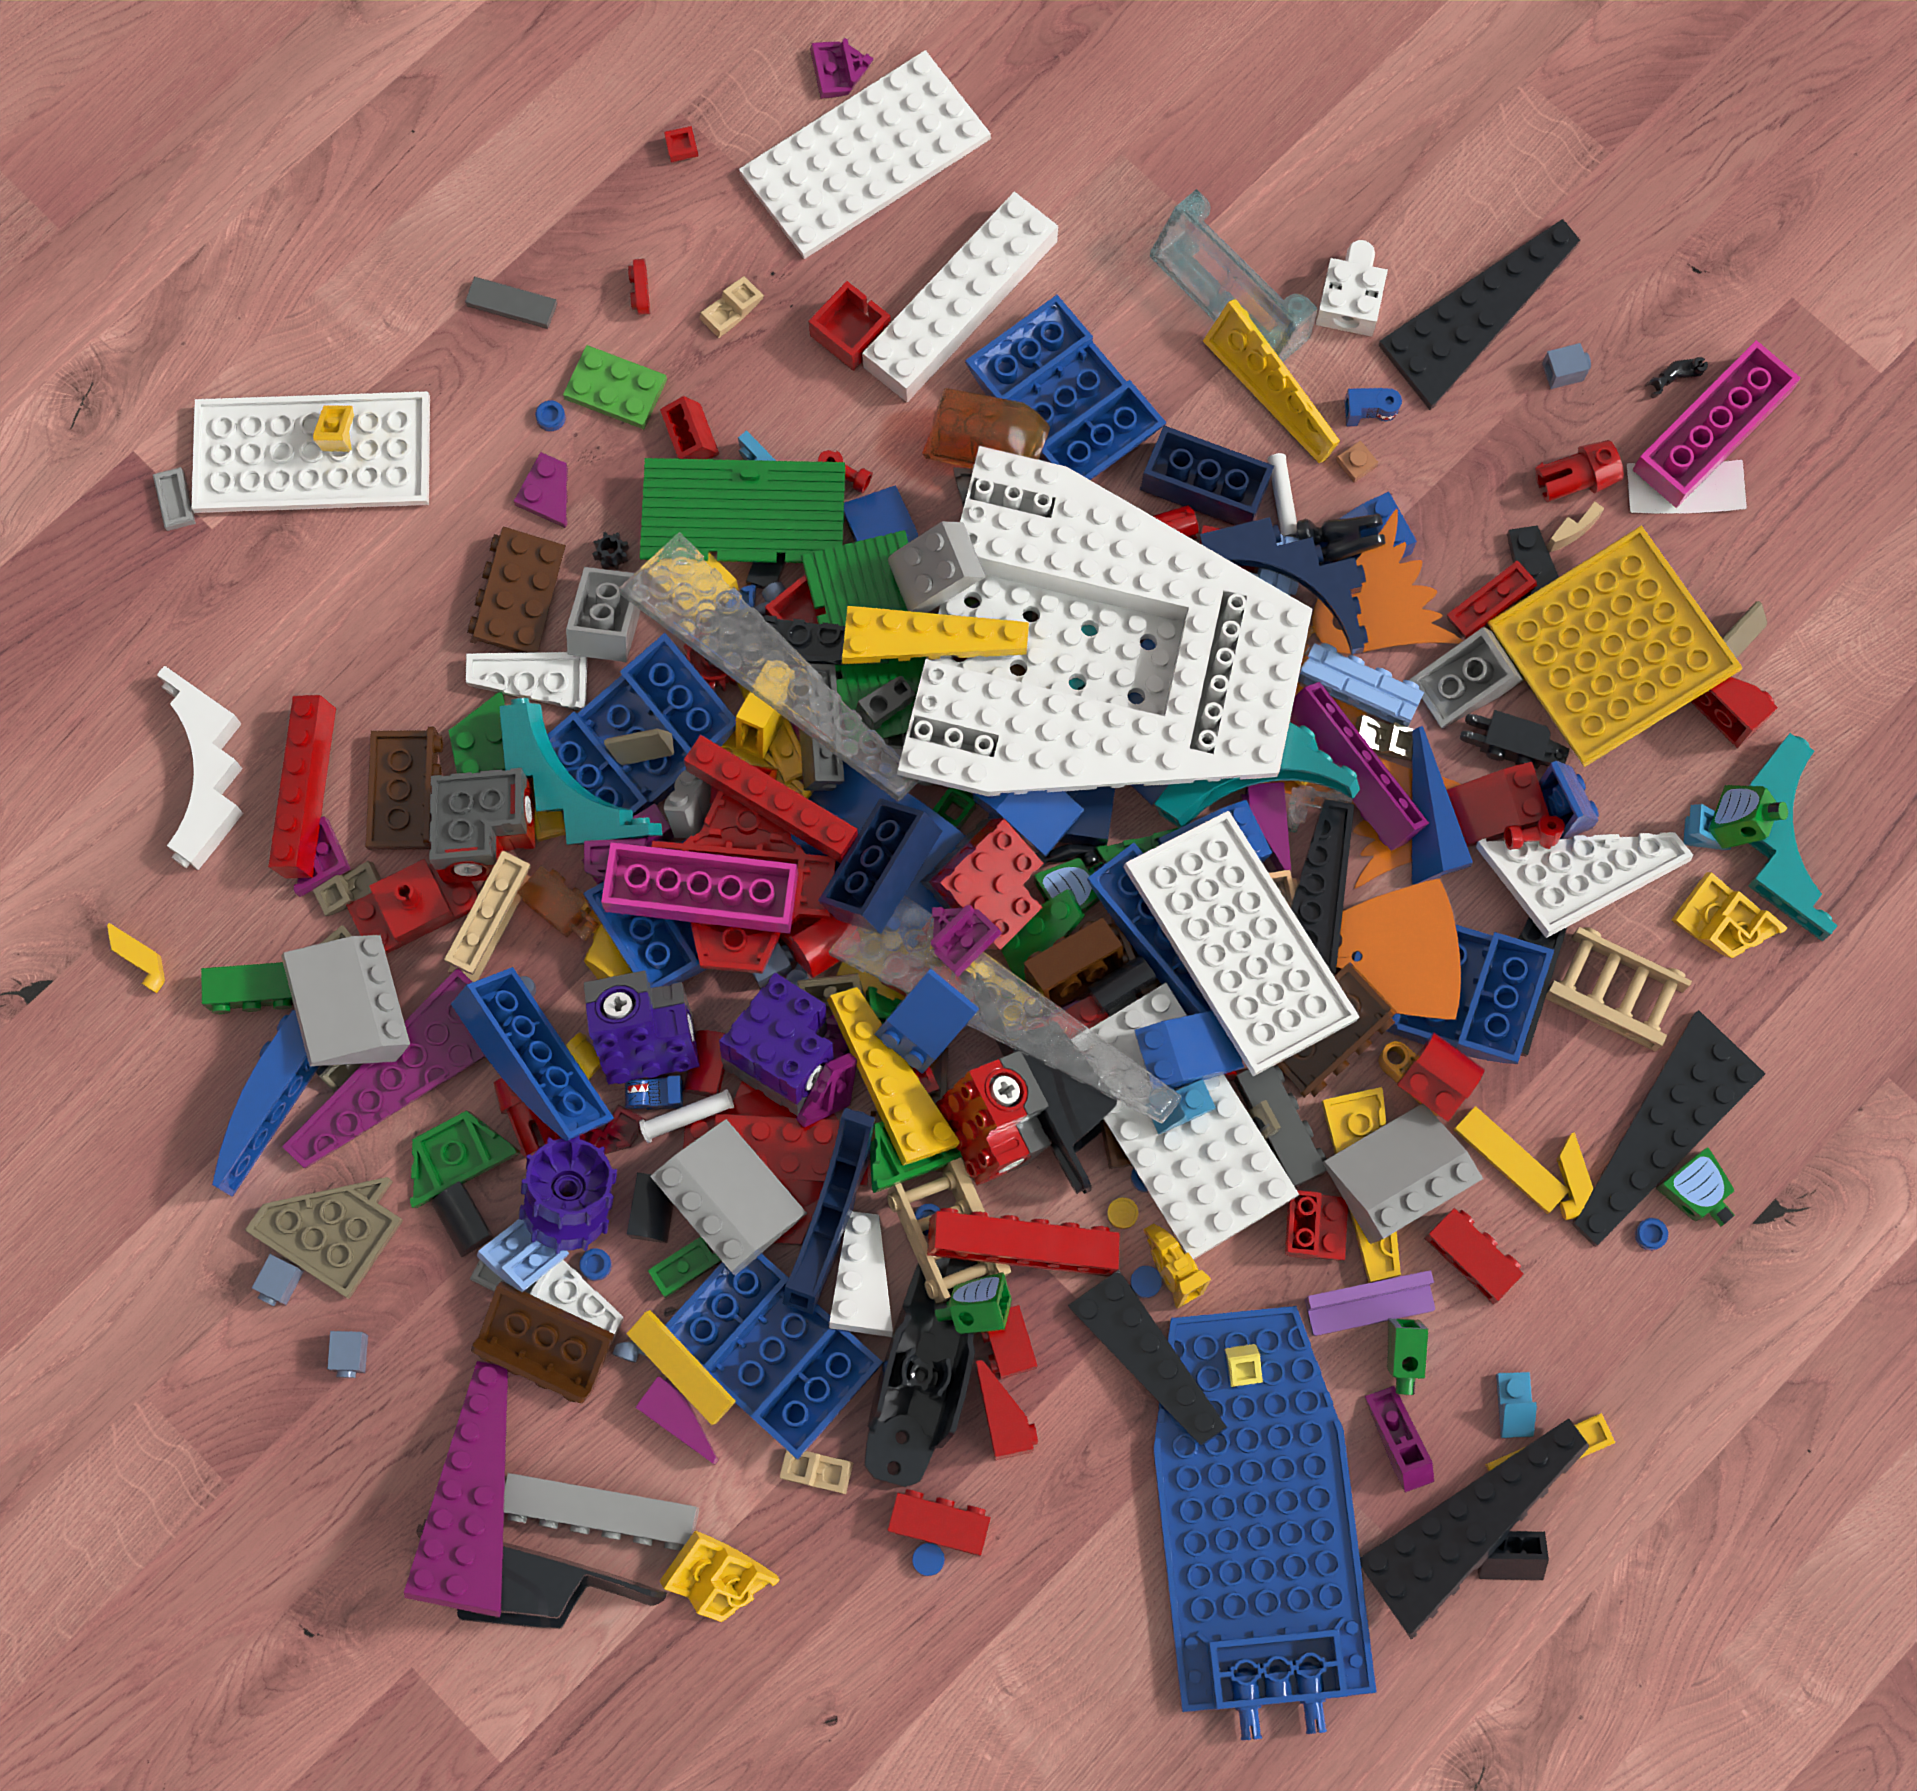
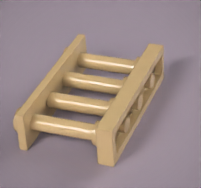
(488, 917)
(1620, 1018)
(955, 1179)

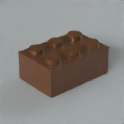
(1074, 963)

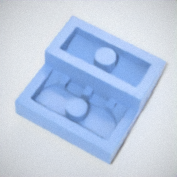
(517, 1258)

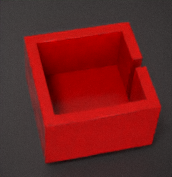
(845, 327)
(795, 603)

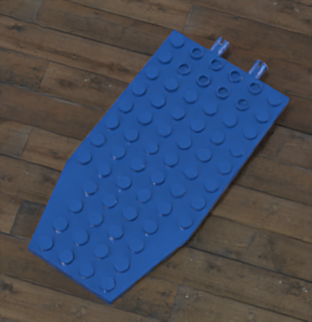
(1261, 1529)

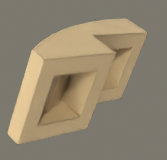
(734, 305)
(1571, 530)
(817, 1471)

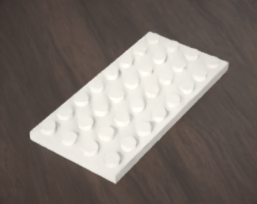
(864, 154)
(265, 456)
(1241, 943)
(1208, 1172)

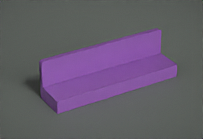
(1370, 1303)

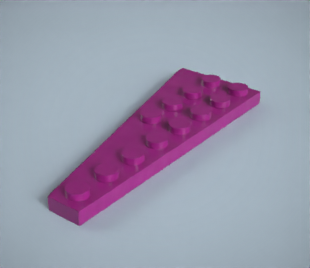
(375, 1091)
(463, 1534)

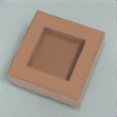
(1357, 461)

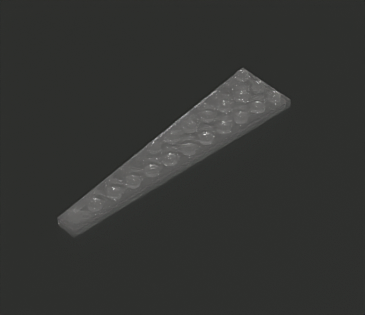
(715, 621)
(1007, 1009)

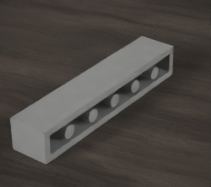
(600, 1510)

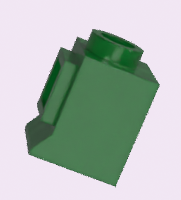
(962, 799)

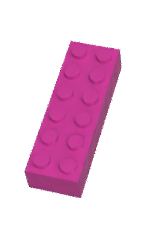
(1716, 424)
(700, 887)

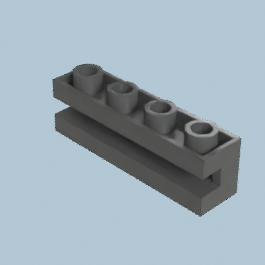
(819, 765)
(1293, 1141)

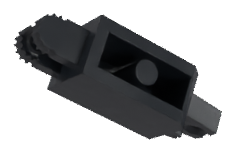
(1514, 740)

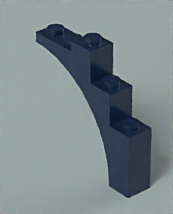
(1334, 583)
(832, 1211)

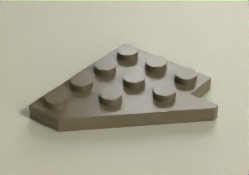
(330, 1231)

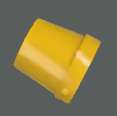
(584, 1054)

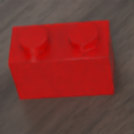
(1011, 1347)

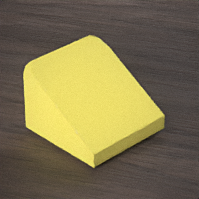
(1244, 1365)

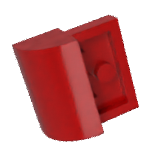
(812, 940)
(1316, 1227)

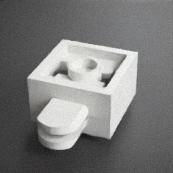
(1355, 291)

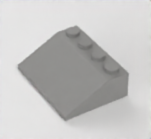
(346, 1002)
(1401, 1172)
(729, 1196)

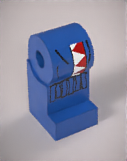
(1371, 403)
(654, 1093)

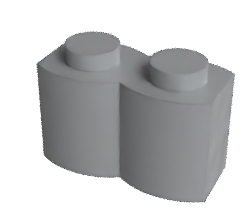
(688, 805)

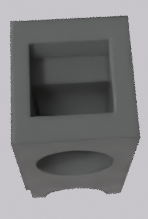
(885, 702)

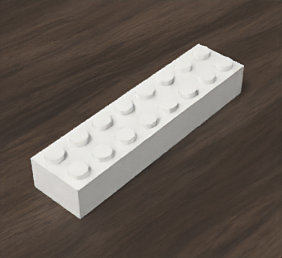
(960, 297)

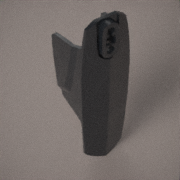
(1071, 1116)
(919, 1385)
(545, 1588)

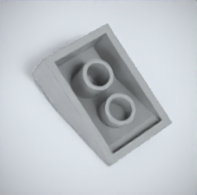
(1467, 677)

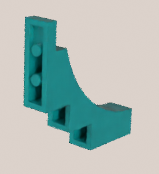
(585, 815)
(1784, 877)

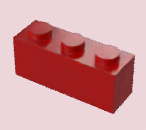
(1475, 1255)
(939, 1522)

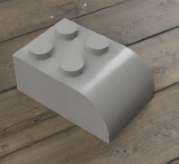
(935, 566)
(601, 618)

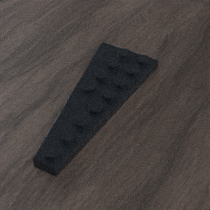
(1453, 332)
(1689, 1097)
(1439, 1550)

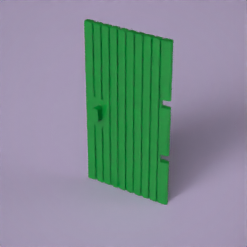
(743, 507)
(862, 577)

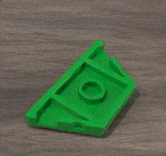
(478, 739)
(455, 1153)
(887, 1167)

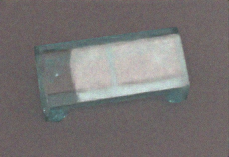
(1216, 275)

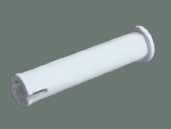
(1283, 495)
(686, 1115)

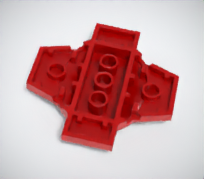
(742, 833)
(792, 1152)

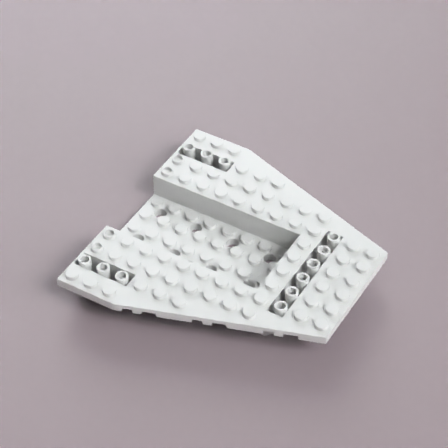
(1078, 557)

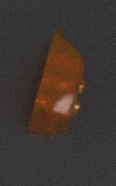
(974, 420)

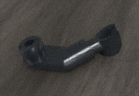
(1678, 369)
(1071, 851)

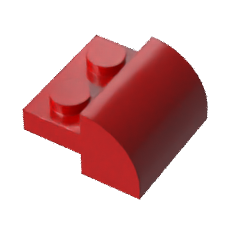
(1441, 1077)

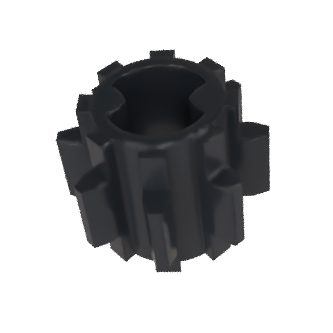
(610, 541)

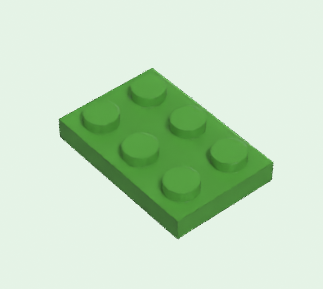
(615, 387)

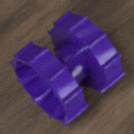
(572, 1168)

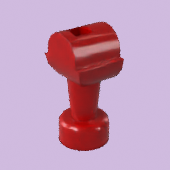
(860, 479)
(1546, 832)

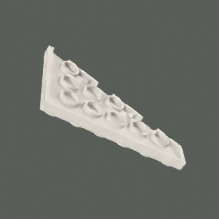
(1581, 872)

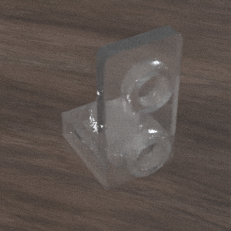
(1306, 796)

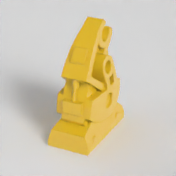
(1175, 1267)

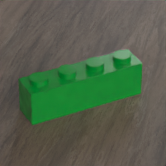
(245, 988)

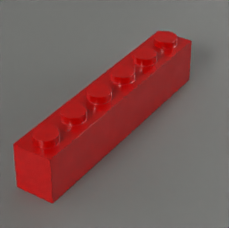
(302, 787)
(770, 798)
(1023, 1242)

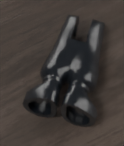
(1342, 536)

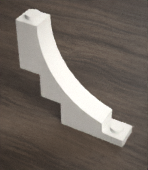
(209, 812)

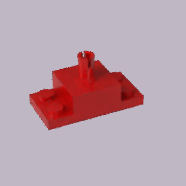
(410, 905)

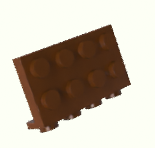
(516, 591)
(401, 788)
(1315, 1063)
(542, 1343)

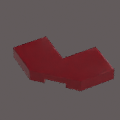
(618, 1133)

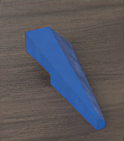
(1439, 845)

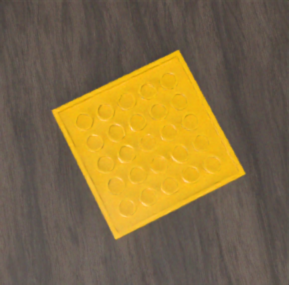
(1614, 646)

